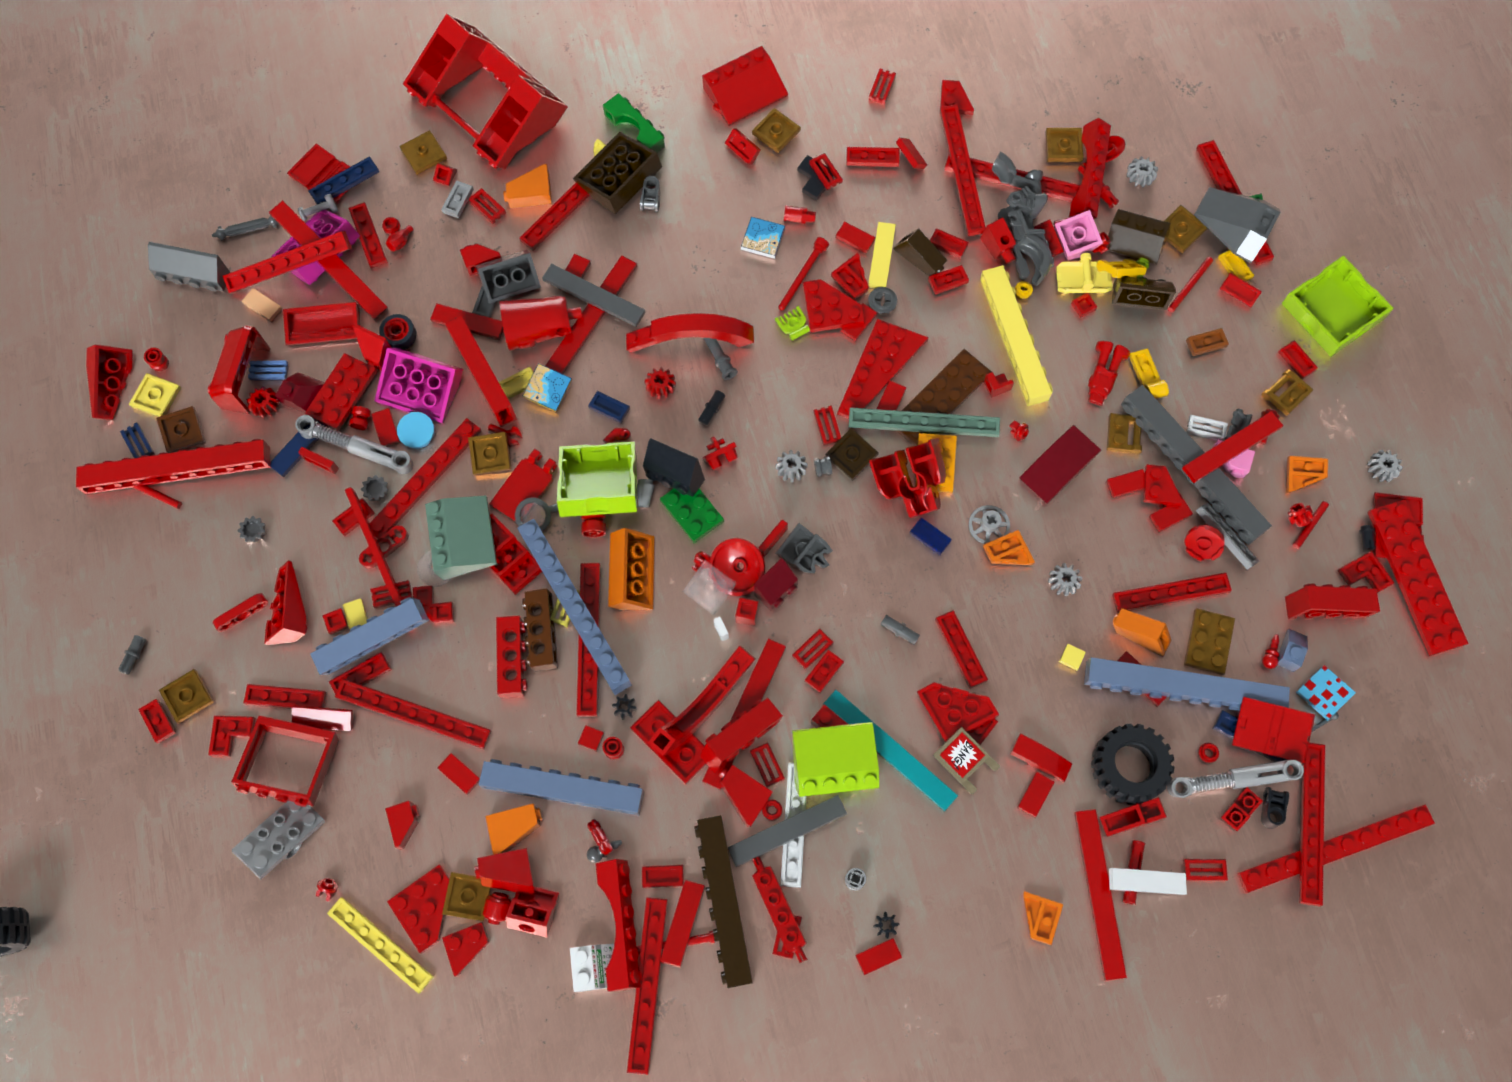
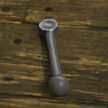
(1334, 717)

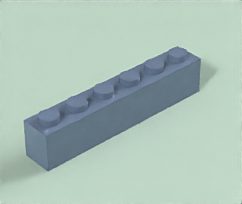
(369, 637)

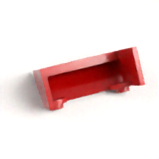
(233, 366)

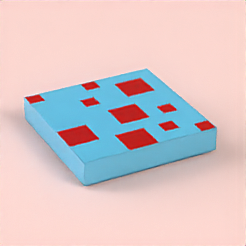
(1325, 692)

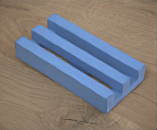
(268, 367)

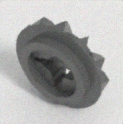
(875, 298)

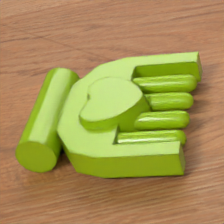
(795, 325)

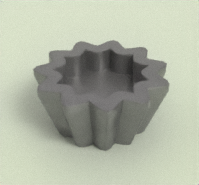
(374, 488)
(252, 529)

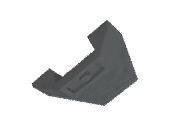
(1237, 221)

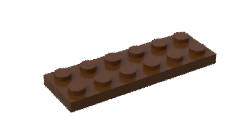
(948, 389)

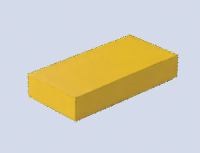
(1236, 266)

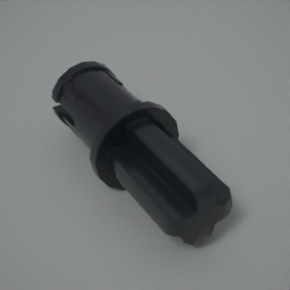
(711, 407)

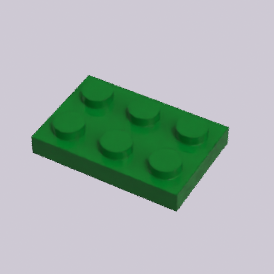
(693, 514)

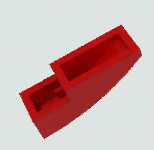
(1041, 757)
(1133, 817)

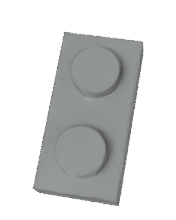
(457, 199)

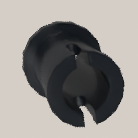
(1368, 540)

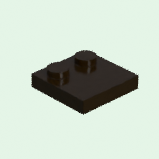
(852, 454)

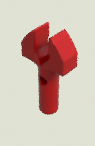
(513, 431)

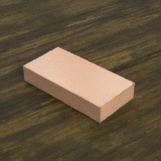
(262, 305)

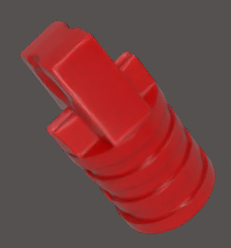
(798, 214)

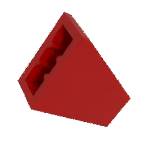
(744, 793)
(506, 871)

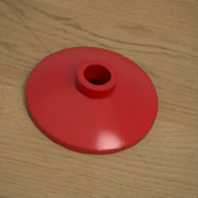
(1115, 147)

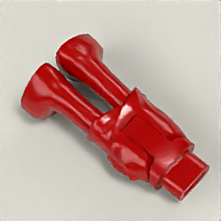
(1103, 380)

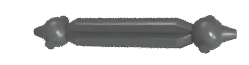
(245, 227)

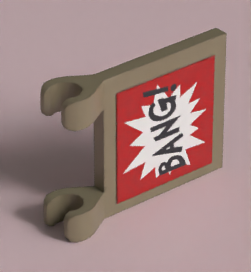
(962, 757)

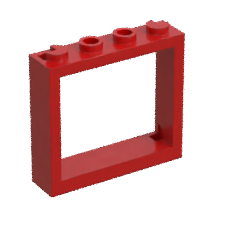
(289, 729)

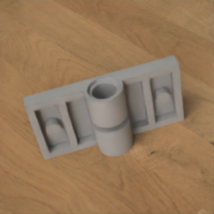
(277, 837)

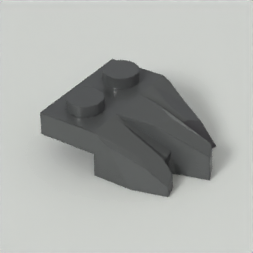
(804, 550)

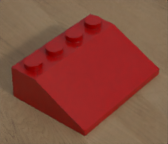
(744, 85)

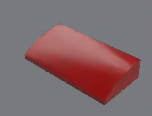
(320, 323)

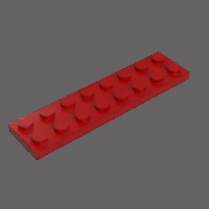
(1417, 578)

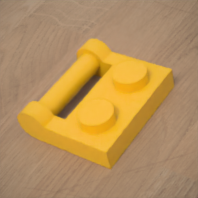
(1121, 268)

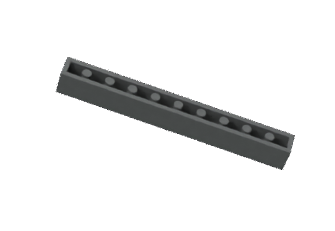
(1182, 449)

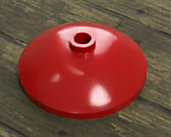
(727, 559)

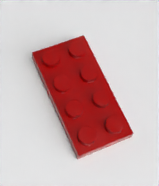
(341, 392)

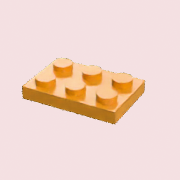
(949, 450)

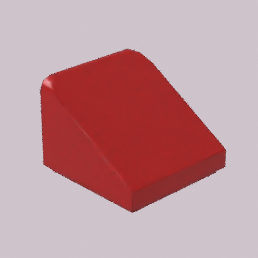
(444, 174)

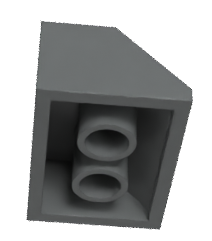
(508, 276)

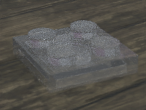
(709, 587)

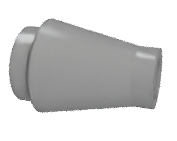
(644, 492)

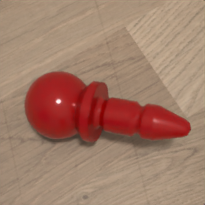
(1271, 660)

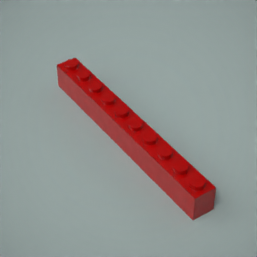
(173, 466)

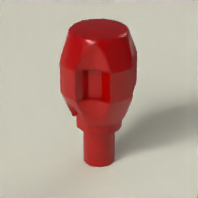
(398, 238)

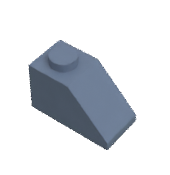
(1293, 650)

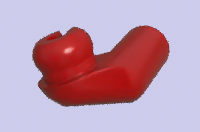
(617, 434)

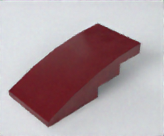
(1060, 464)

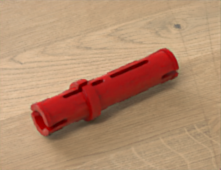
(1106, 194)
(1135, 862)

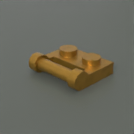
(1292, 396)
(1118, 434)

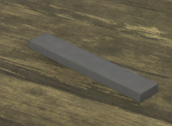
(594, 295)
(787, 831)

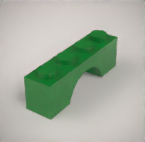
(620, 112)

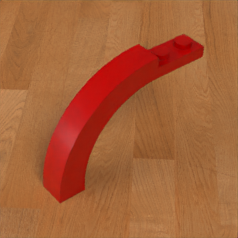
(691, 325)
(684, 725)

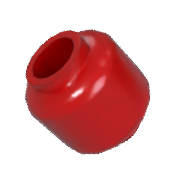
(496, 907)

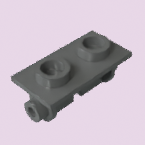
(1238, 422)

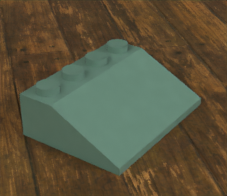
(460, 535)

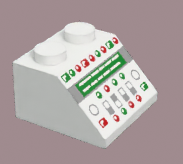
(590, 966)

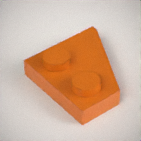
(1305, 471)
(1042, 917)

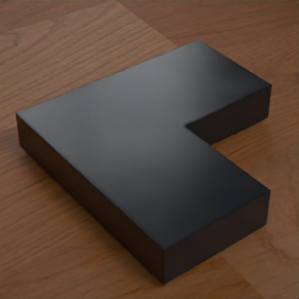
(814, 186)

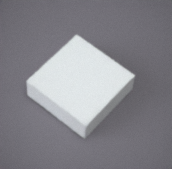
(721, 629)

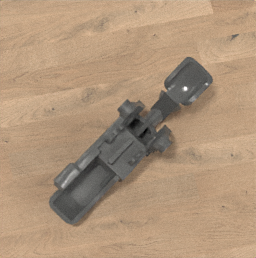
(1019, 217)

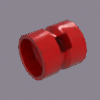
(593, 526)

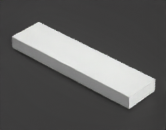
(1147, 881)

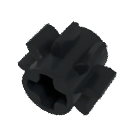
(628, 703)
(880, 925)

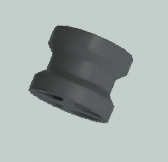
(823, 466)

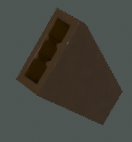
(921, 252)

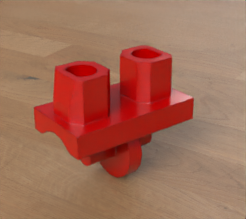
(712, 458)

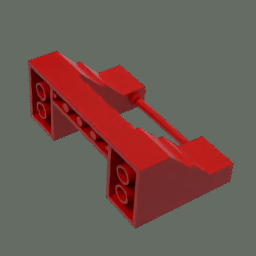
(521, 116)

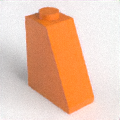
(529, 189)
(1143, 631)
(512, 826)

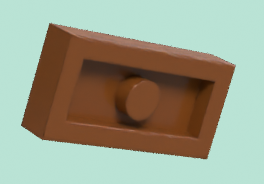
(1207, 342)

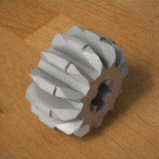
(1142, 171)
(1384, 465)
(794, 472)
(1064, 572)

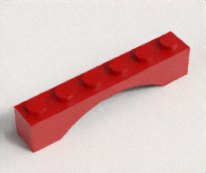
(1096, 141)
(623, 967)

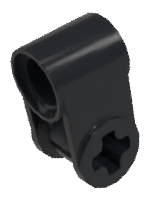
(1275, 803)

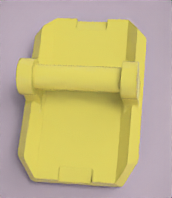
(1082, 276)

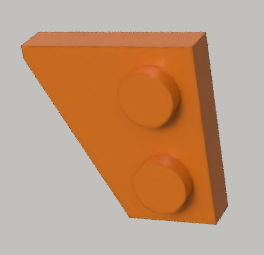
(1009, 550)

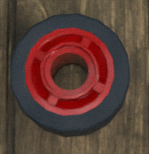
(397, 323)

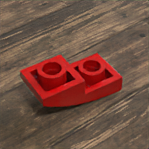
(1241, 809)

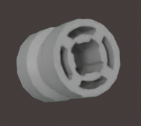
(852, 881)

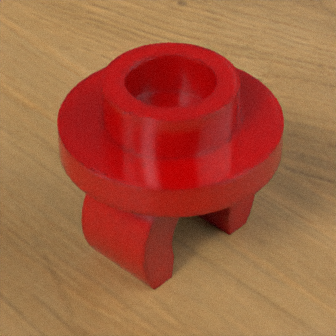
(1019, 431)
(700, 557)
(328, 886)

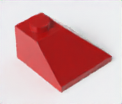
(372, 346)

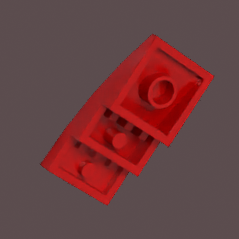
(514, 562)

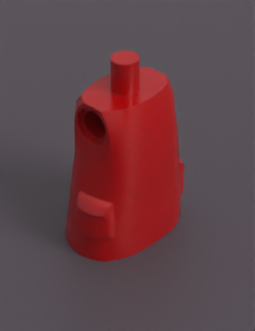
(536, 320)

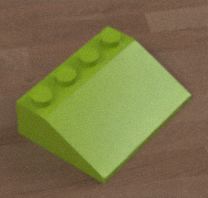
(835, 759)

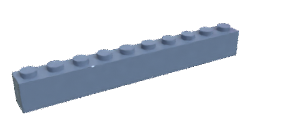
(574, 607)
(1180, 684)

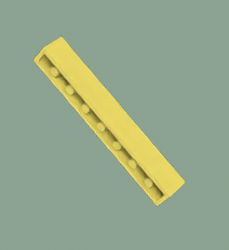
(1016, 335)

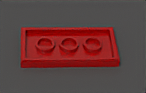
(686, 758)

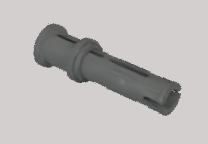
(721, 360)

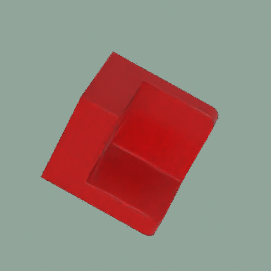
(997, 384)
(746, 611)

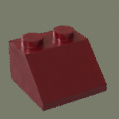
(776, 585)

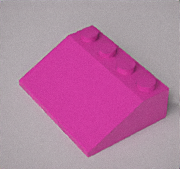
(323, 224)
(417, 384)

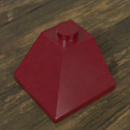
(298, 391)

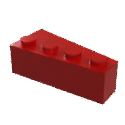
(1332, 601)
(740, 734)

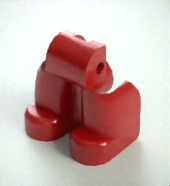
(894, 480)

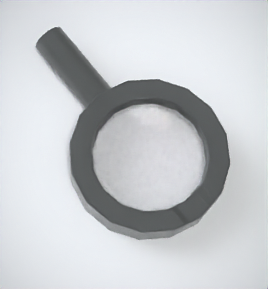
(534, 509)

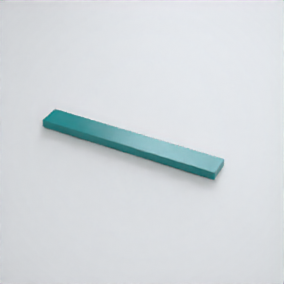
(895, 754)

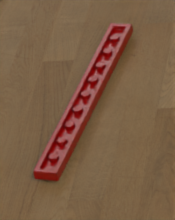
(1339, 847)

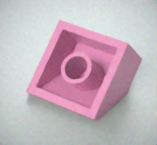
(1078, 235)

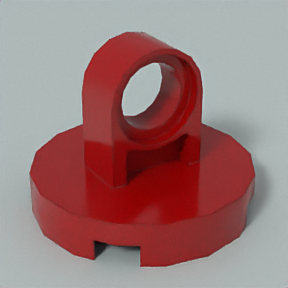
(1204, 542)

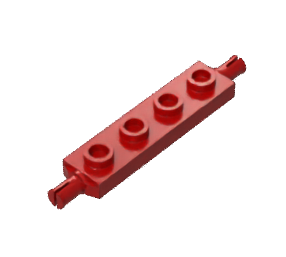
(779, 909)

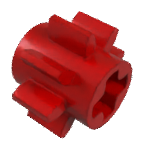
(1104, 247)
(1300, 514)

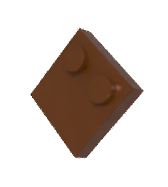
(180, 429)

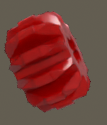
(666, 386)
(263, 402)

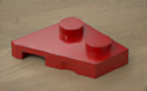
(952, 94)
(851, 277)
(1160, 487)
(464, 946)

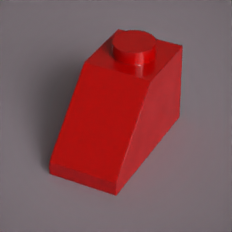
(476, 255)
(402, 822)

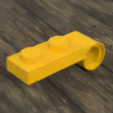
(1148, 374)

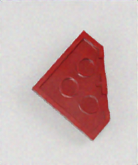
(830, 307)
(956, 708)
(421, 908)

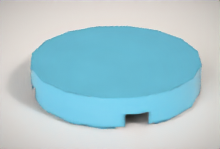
(415, 430)

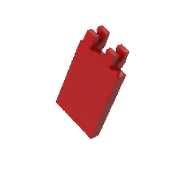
(523, 483)

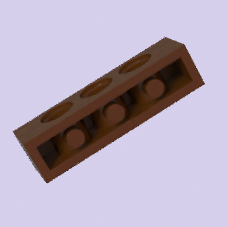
(548, 657)

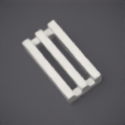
(1200, 430)

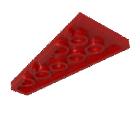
(881, 361)

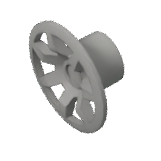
(989, 522)

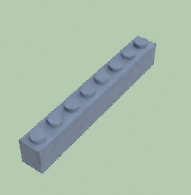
(561, 788)

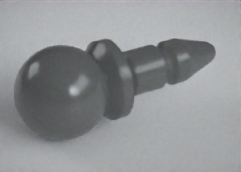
(594, 854)

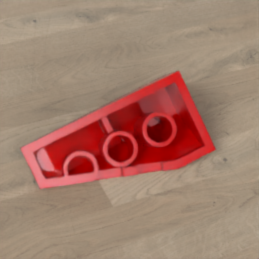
(107, 376)
(288, 615)

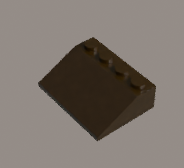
(618, 172)

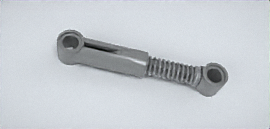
(356, 445)
(1238, 778)

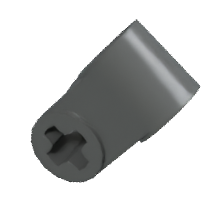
(650, 197)

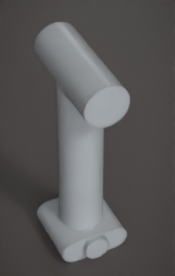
(319, 207)

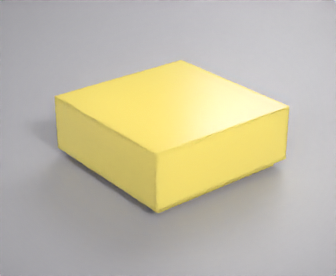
(1072, 657)

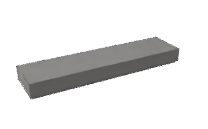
(1232, 541)

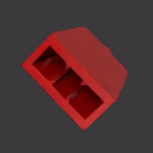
(999, 240)

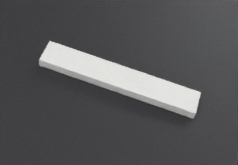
(793, 851)

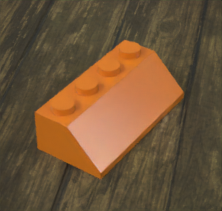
(631, 570)

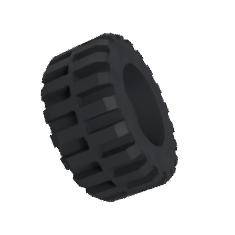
(1153, 749)
(14, 930)

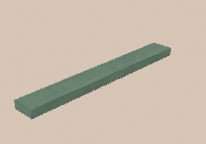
(924, 422)

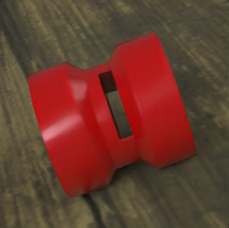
(156, 359)
(360, 418)
(613, 748)

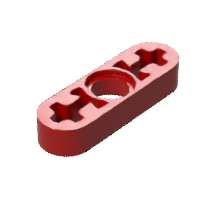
(385, 539)
(240, 612)

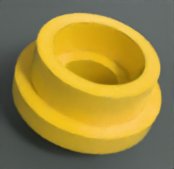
(1023, 294)

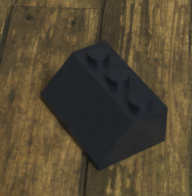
(673, 468)

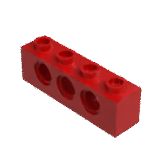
(504, 627)

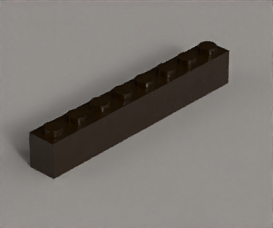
(724, 902)

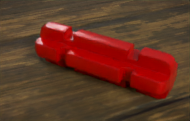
(599, 837)

